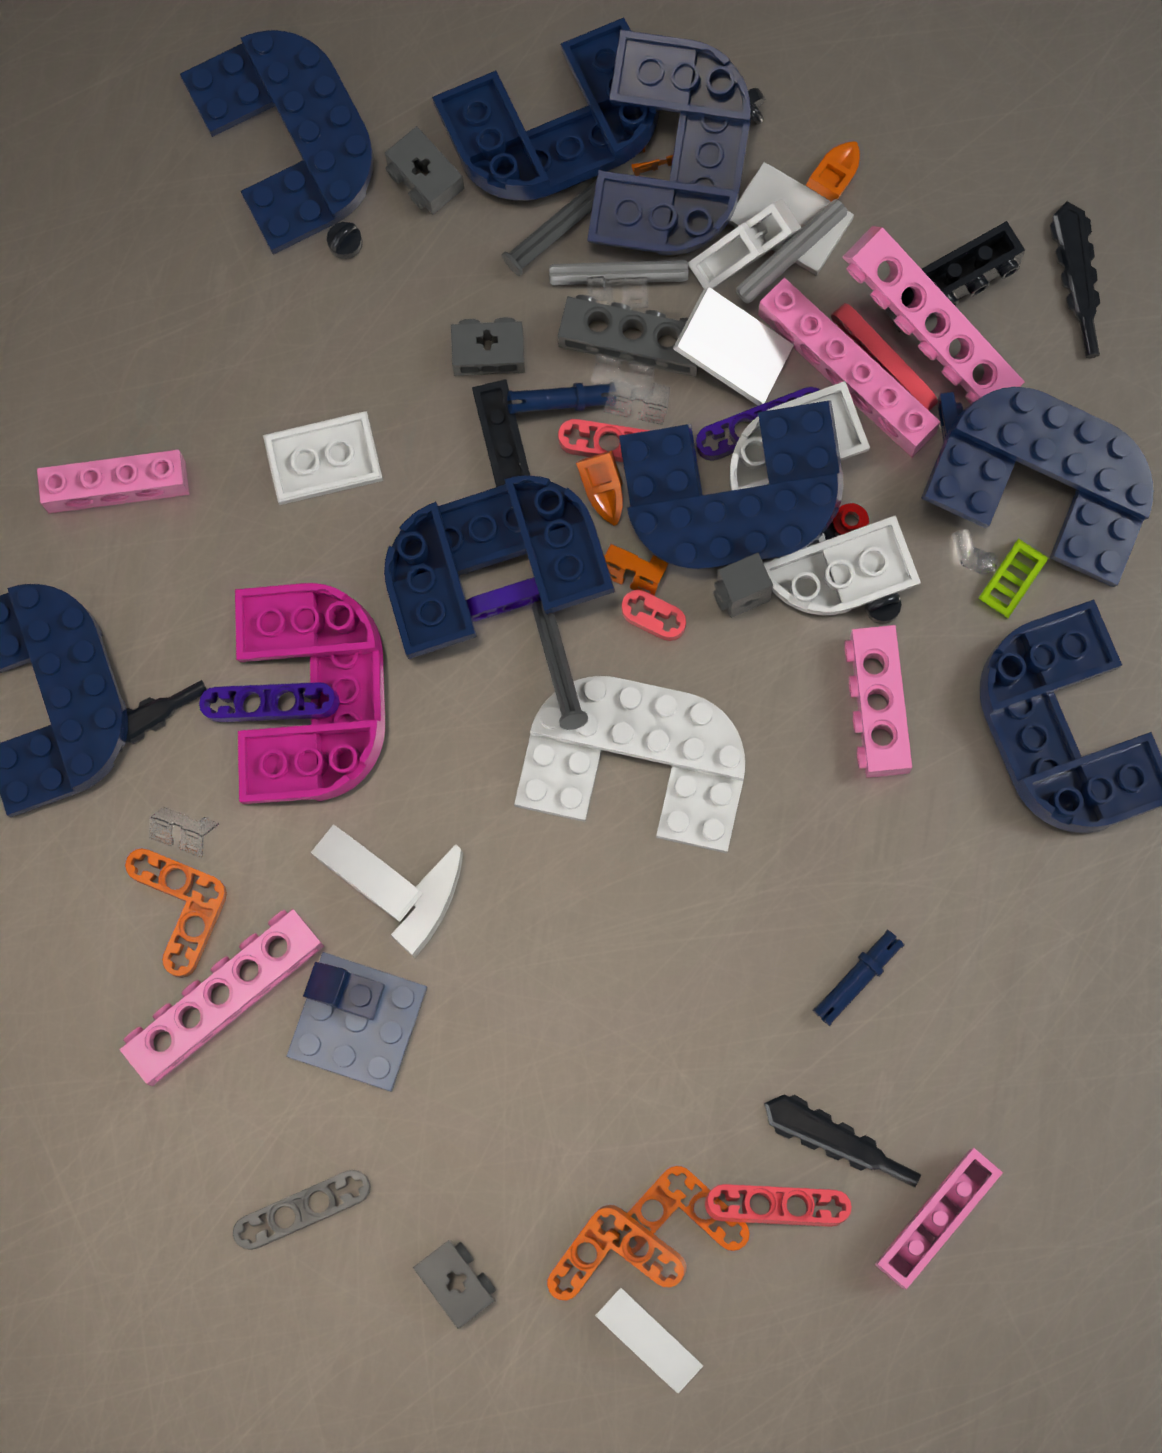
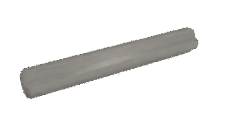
(791, 251)
(654, 271)

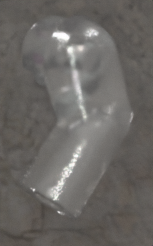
(973, 557)

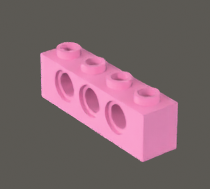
(113, 481)
(882, 645)
(938, 1218)

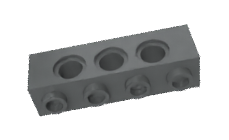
(611, 342)

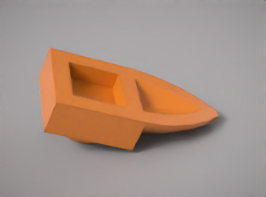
(835, 171)
(603, 485)

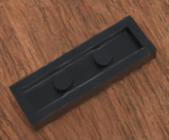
(500, 431)

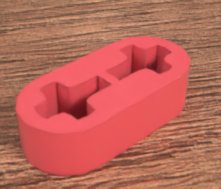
(650, 623)

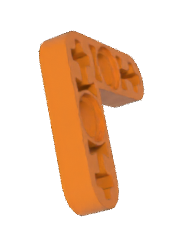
(193, 907)
(671, 1201)
(604, 1242)

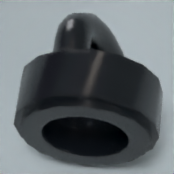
(756, 101)
(344, 240)
(884, 609)

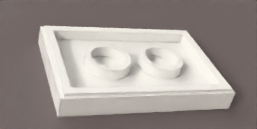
(804, 203)
(733, 346)
(322, 458)

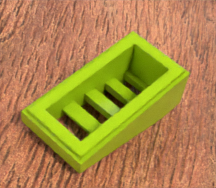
(1030, 553)

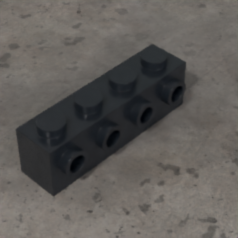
(972, 266)

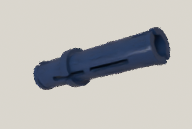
(558, 398)
(858, 977)

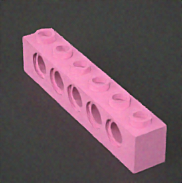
(863, 263)
(843, 360)
(139, 1044)

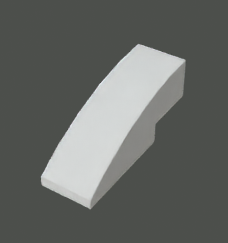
(744, 245)
(366, 873)
(432, 905)
(649, 1340)

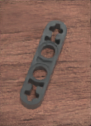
(303, 1214)

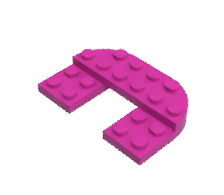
(345, 654)

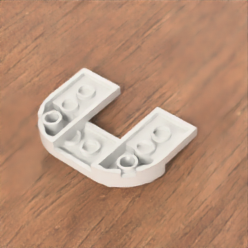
(839, 571)
(646, 725)

